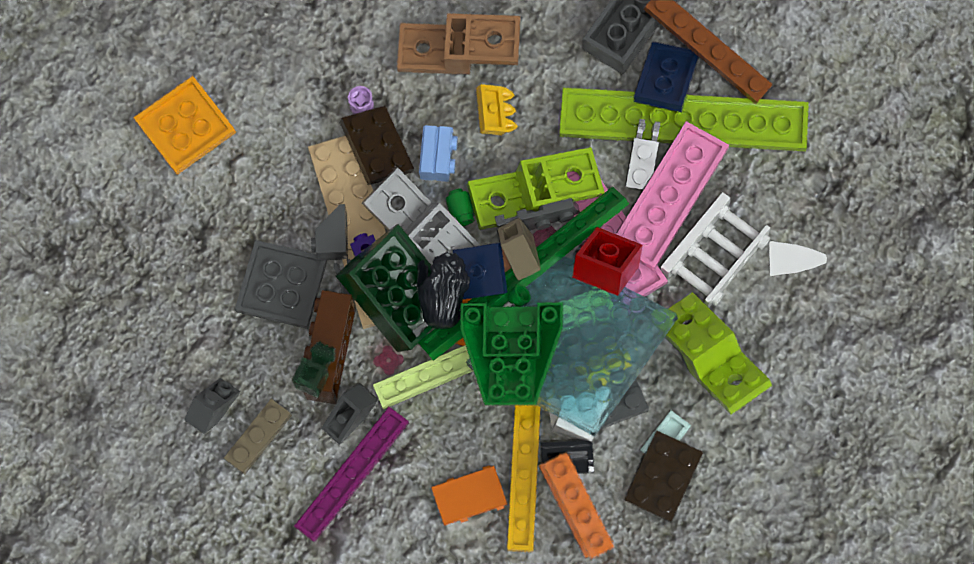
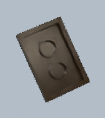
(376, 144)
(664, 476)

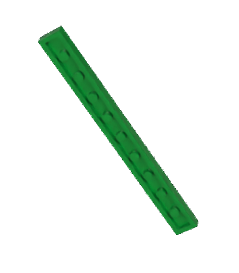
(548, 252)

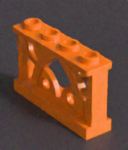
(576, 506)

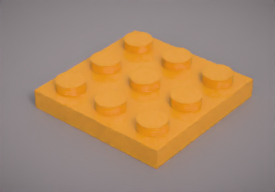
(184, 125)

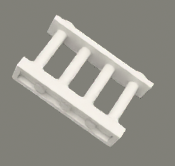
(706, 228)

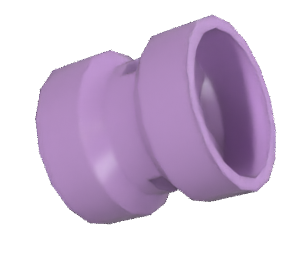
(360, 95)

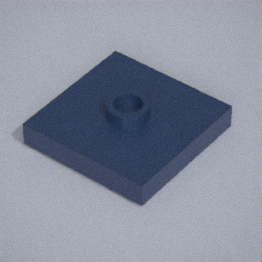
(485, 269)

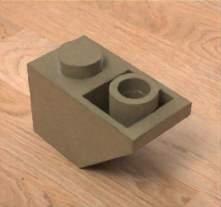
(519, 248)

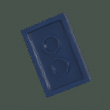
(666, 76)

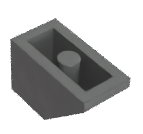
(332, 236)
(349, 413)

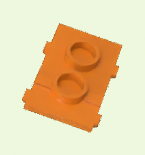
(469, 495)

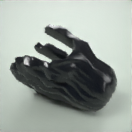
(443, 290)

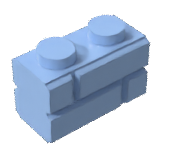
(436, 153)

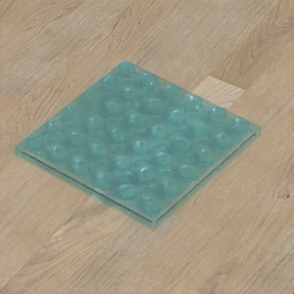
(600, 347)

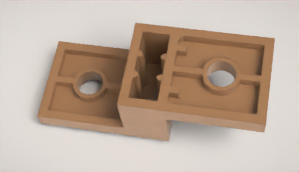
(459, 44)

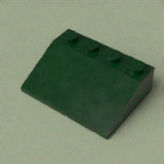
(385, 287)

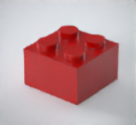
(607, 261)

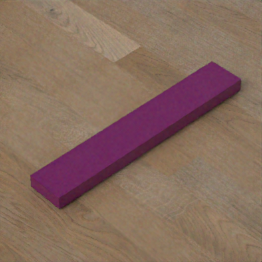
(351, 474)

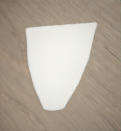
(793, 258)

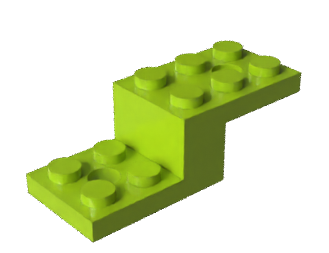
(536, 184)
(715, 355)

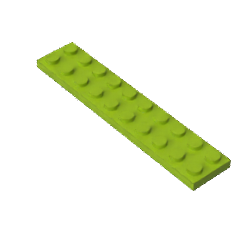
(731, 120)

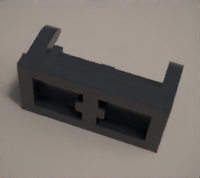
(579, 452)

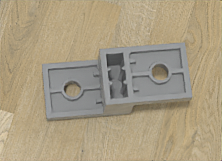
(424, 222)

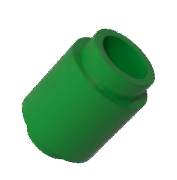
(460, 206)

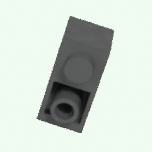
(211, 405)

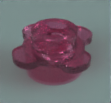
(388, 368)

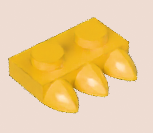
(493, 109)

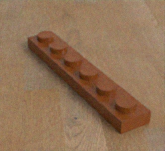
(709, 48)

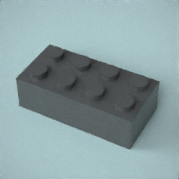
(620, 33)

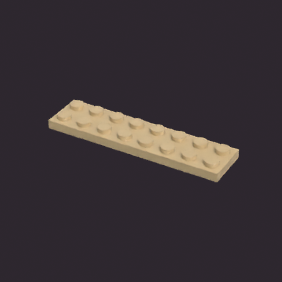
(345, 184)

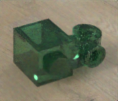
(313, 373)

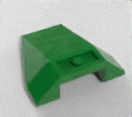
(511, 349)

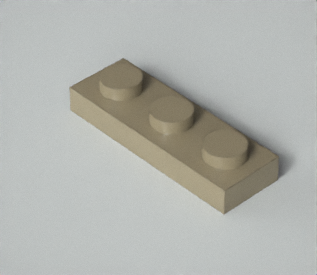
(257, 436)

